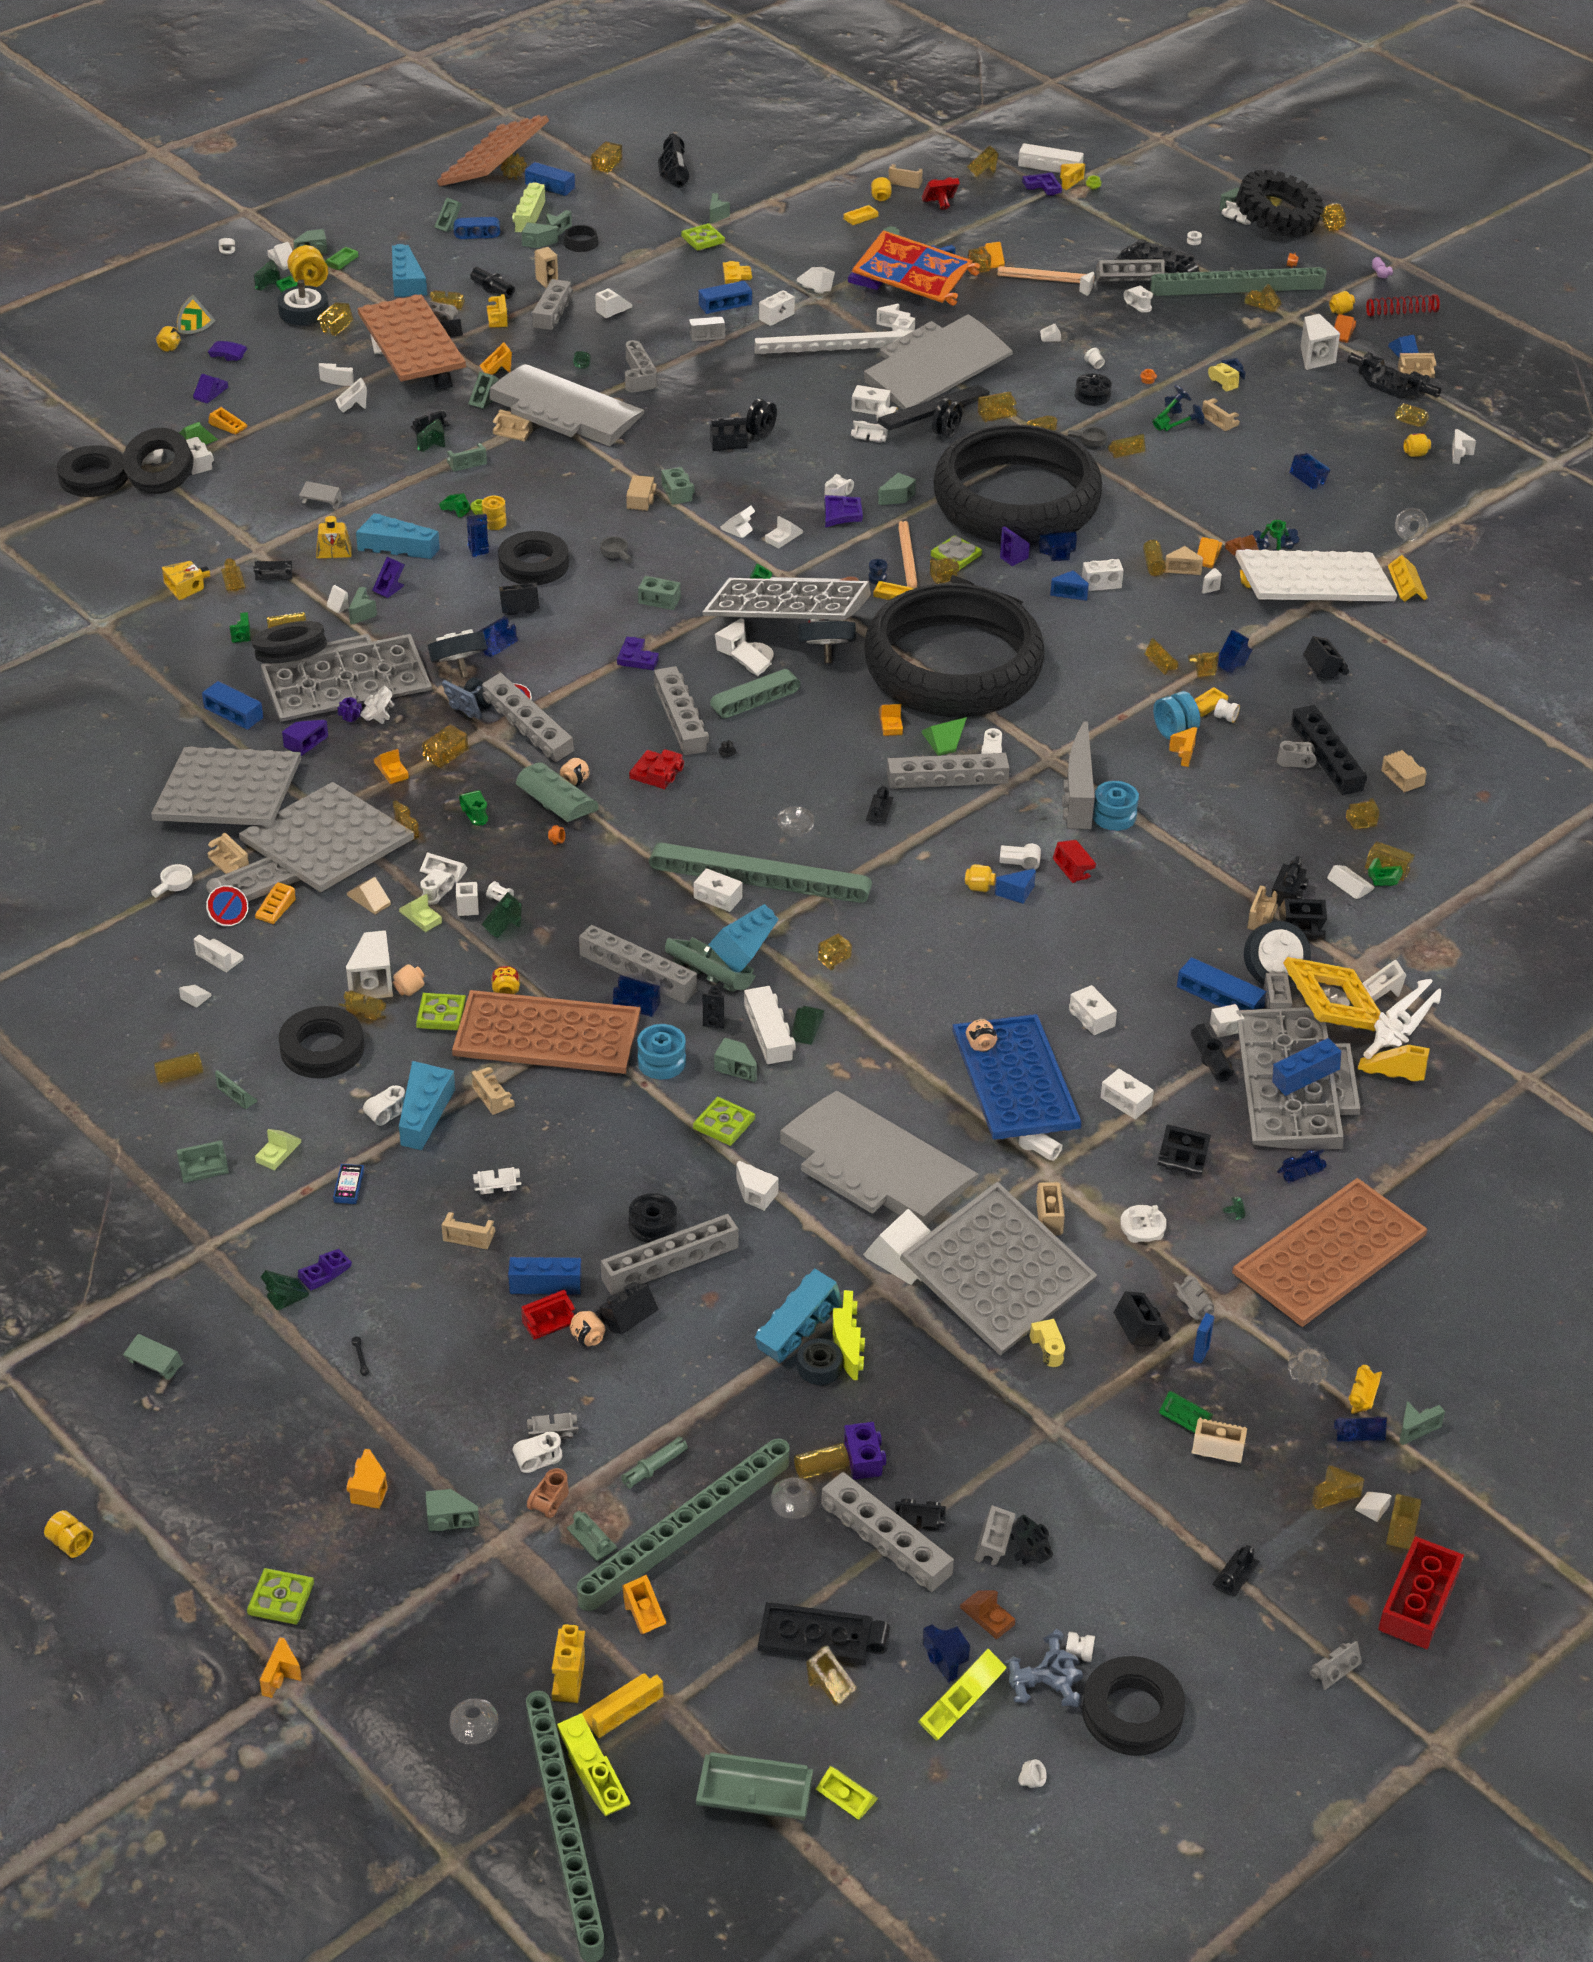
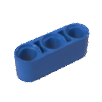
(469, 225)

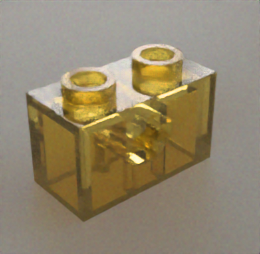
(606, 157)
(445, 746)

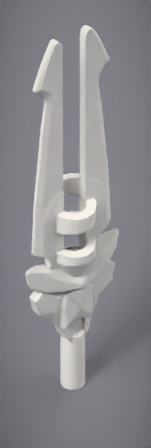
(1391, 1030)

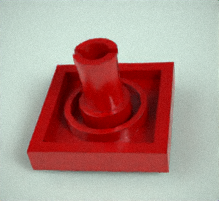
(941, 191)

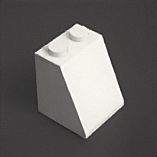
(1319, 342)
(370, 967)
(893, 1242)

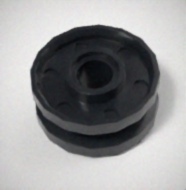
(1093, 389)
(761, 418)
(947, 418)
(652, 1217)

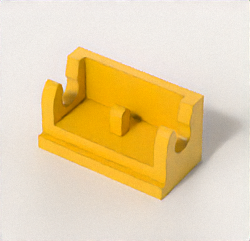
(497, 313)

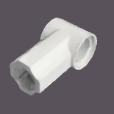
(1026, 856)
(1041, 1144)

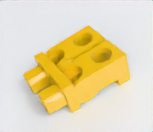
(568, 1664)

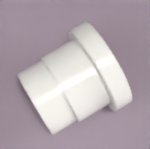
(1094, 358)

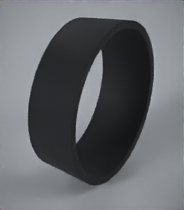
(580, 245)

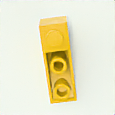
(1403, 1061)

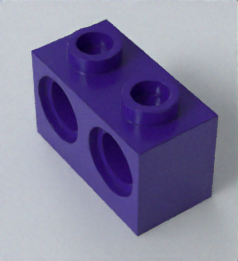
(863, 1450)

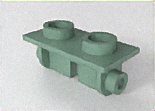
(591, 1536)

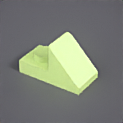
(421, 913)
(277, 1149)

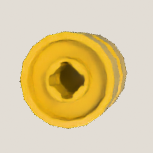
(495, 510)
(68, 1534)

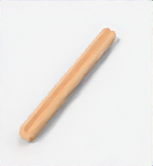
(1040, 274)
(907, 553)

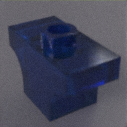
(1058, 545)
(1234, 651)
(946, 1649)

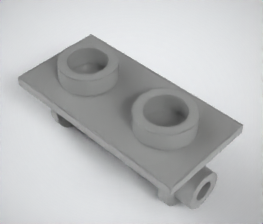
(1189, 1292)
(563, 1425)
(1341, 1662)

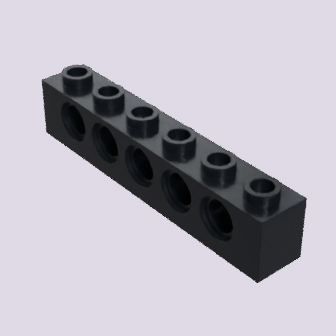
(1329, 750)

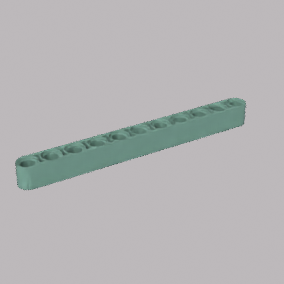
(1237, 281)
(762, 872)
(682, 1524)
(565, 1833)

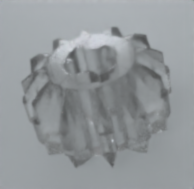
(1308, 1365)

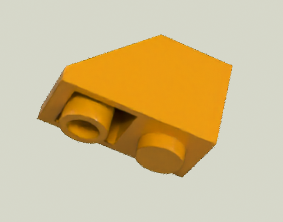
(368, 1483)

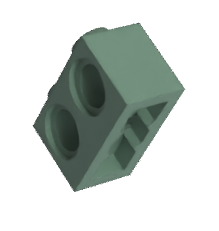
(677, 485)
(659, 592)

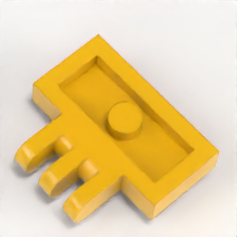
(734, 272)

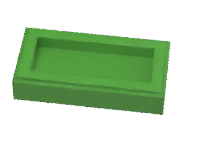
(342, 258)

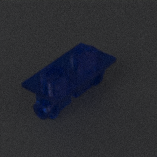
(1294, 1167)
(1361, 1428)

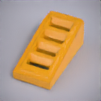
(222, 419)
(279, 892)

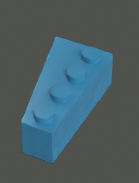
(407, 274)
(398, 537)
(742, 938)
(424, 1102)
(799, 1315)

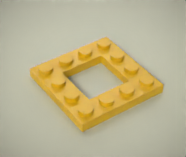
(1306, 977)

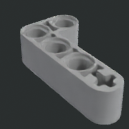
(643, 372)

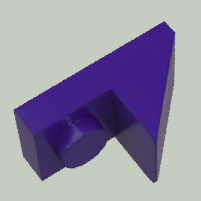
(864, 281)
(209, 388)
(388, 578)

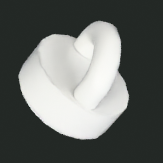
(226, 243)
(1032, 1774)

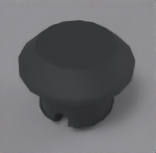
(727, 749)

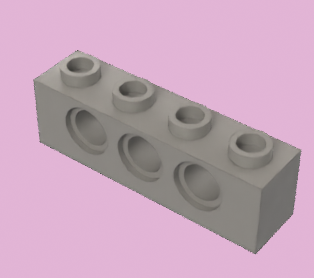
(1129, 269)
(552, 304)

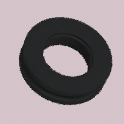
(166, 479)
(91, 485)
(533, 542)
(289, 642)
(321, 1063)
(1128, 1737)

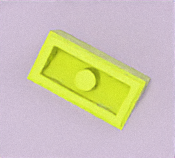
(846, 1793)

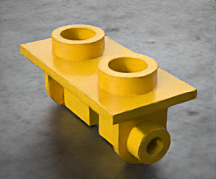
(1364, 1390)

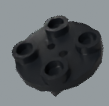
(1031, 1540)

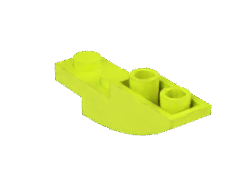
(847, 1335)
(962, 1694)
(592, 1766)

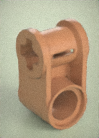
(549, 1493)

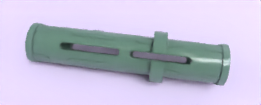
(647, 1467)

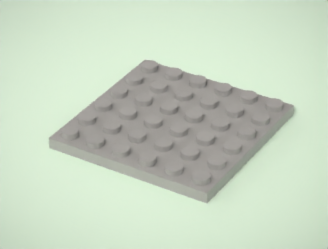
(227, 786)
(327, 836)
(998, 1267)

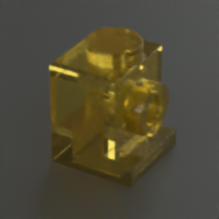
(980, 256)
(943, 569)
(1363, 814)
(834, 951)

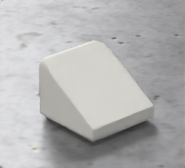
(1086, 283)
(1051, 334)
(1212, 581)
(338, 600)
(194, 995)
(1374, 1505)

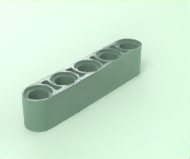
(755, 693)

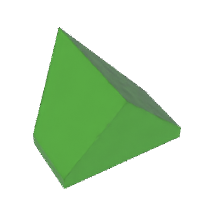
(199, 431)
(944, 736)

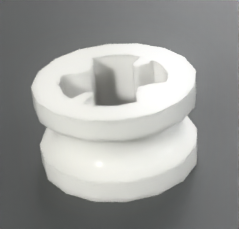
(1194, 238)

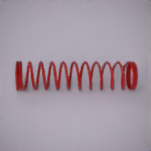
(1431, 303)

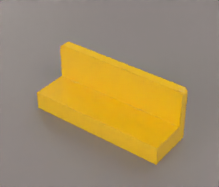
(1406, 579)
(623, 1704)

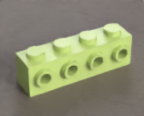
(529, 206)

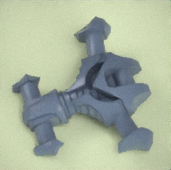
(1055, 1670)

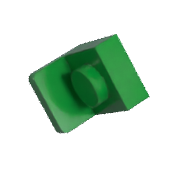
(456, 502)
(241, 631)

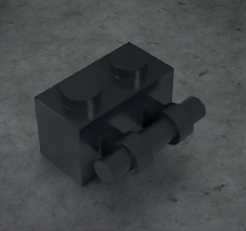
(728, 434)
(519, 598)
(1324, 658)
(1291, 881)
(1305, 914)
(1186, 1146)
(627, 1308)
(1140, 1319)

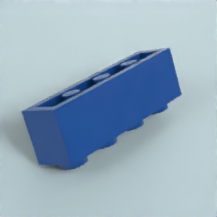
(1219, 986)

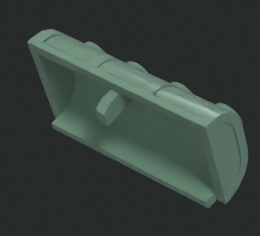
(555, 792)
(705, 959)
(755, 1785)

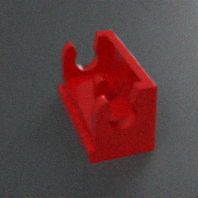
(1073, 860)
(548, 1314)

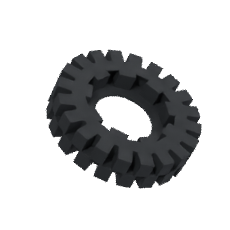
(1258, 208)

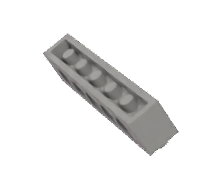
(681, 710)
(527, 717)
(947, 770)
(637, 963)
(670, 1253)
(887, 1532)

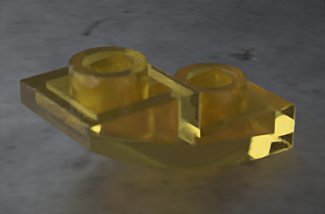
(402, 816)

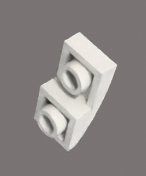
(336, 375)
(751, 658)

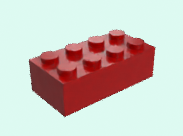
(1421, 1592)

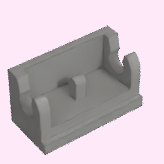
(707, 329)
(321, 493)
(994, 1534)

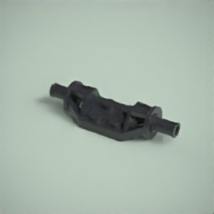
(671, 161)
(1390, 380)

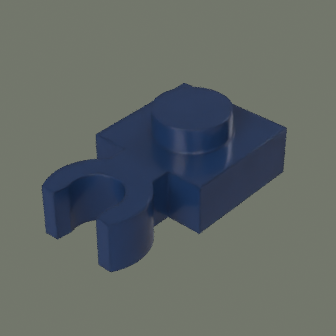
(1235, 364)

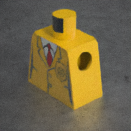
(333, 540)
(184, 578)

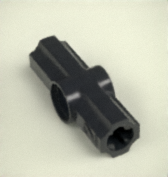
(492, 282)
(1212, 1052)

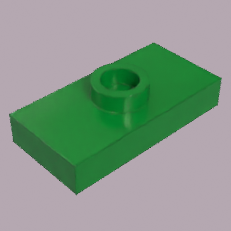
(1183, 1411)

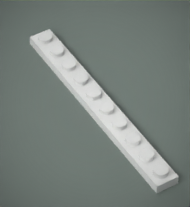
(827, 342)

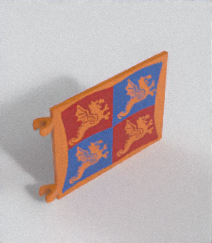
(914, 267)

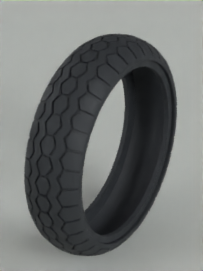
(1019, 446)
(954, 693)

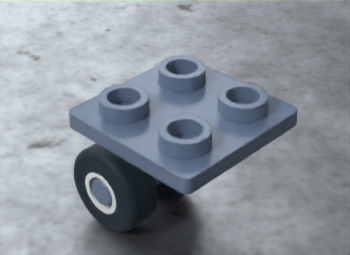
(467, 698)

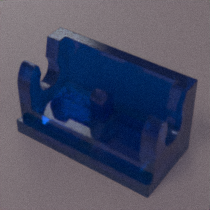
(1309, 470)
(477, 534)
(499, 636)
(637, 994)

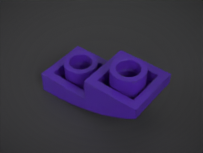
(229, 350)
(328, 1268)

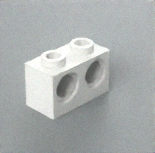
(1103, 574)

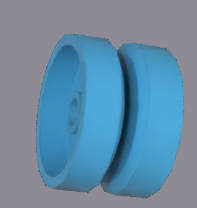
(1176, 713)
(1115, 805)
(661, 1051)

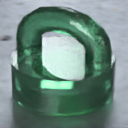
(583, 357)
(1237, 1207)

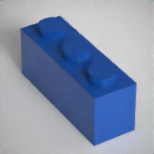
(554, 179)
(725, 297)
(232, 705)
(1306, 1066)
(544, 1275)

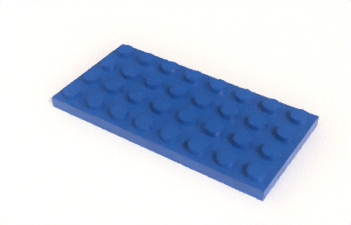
(1018, 1080)

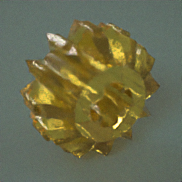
(513, 172)
(1333, 217)

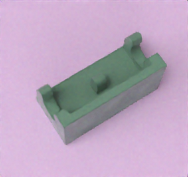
(467, 458)
(202, 1161)
(154, 1356)

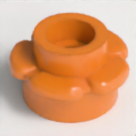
(1292, 260)
(1148, 376)
(556, 834)

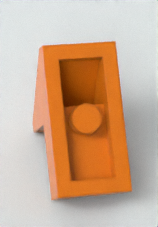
(1345, 326)

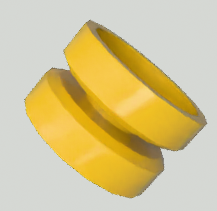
(307, 265)

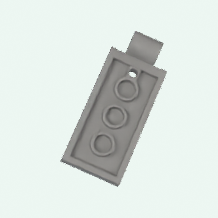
(254, 879)

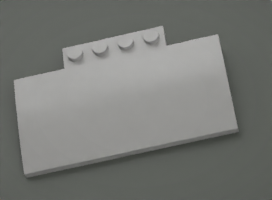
(935, 360)
(564, 405)
(789, 598)
(343, 670)
(1304, 1117)
(874, 1159)

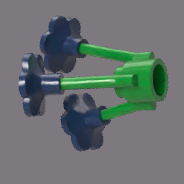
(1174, 406)
(1284, 535)

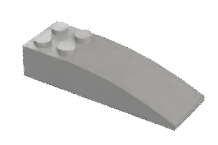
(1079, 784)

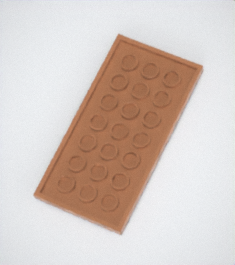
(492, 150)
(411, 337)
(547, 1031)
(1329, 1251)

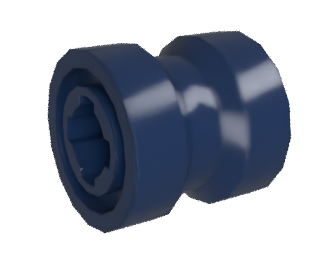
(877, 571)

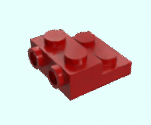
(657, 768)

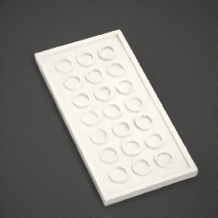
(1315, 575)

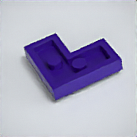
(1046, 181)
(634, 656)

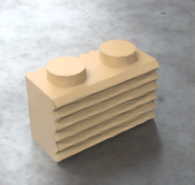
(546, 266)
(641, 492)
(1404, 771)
(1050, 1206)
(1219, 1440)

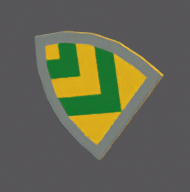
(193, 317)

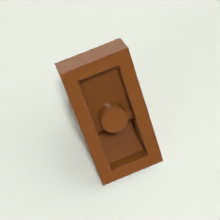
(1241, 544)
(987, 1613)

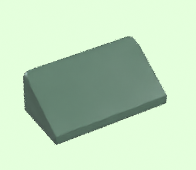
(234, 1091)

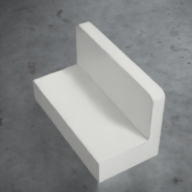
(217, 953)

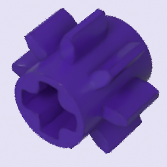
(349, 709)

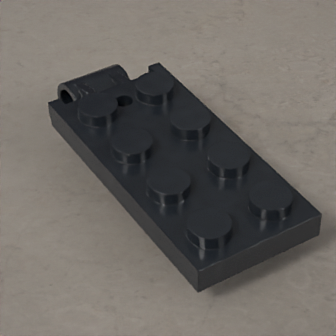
(1173, 260)
(806, 1630)

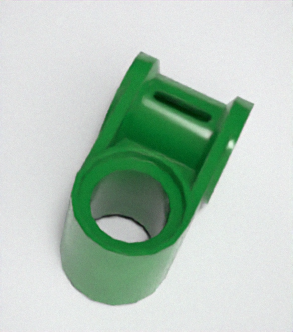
(474, 807)

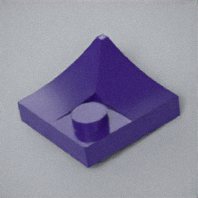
(842, 509)

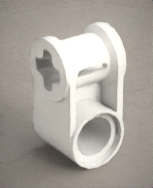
(1139, 298)
(838, 486)
(992, 741)
(436, 885)
(384, 1106)
(536, 1453)

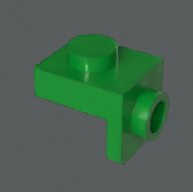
(286, 283)
(1384, 875)

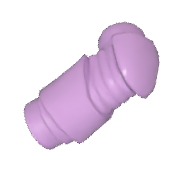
(1379, 266)

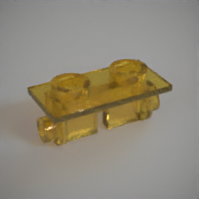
(454, 298)
(1127, 446)
(232, 576)
(1160, 657)
(371, 1008)

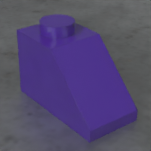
(1013, 547)
(304, 735)

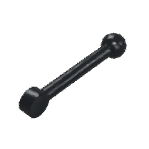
(356, 1341)

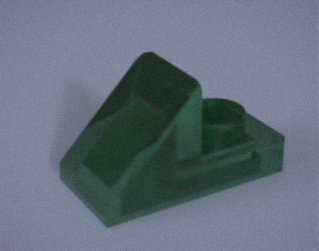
(267, 274)
(431, 435)
(504, 913)
(806, 1024)
(283, 1289)

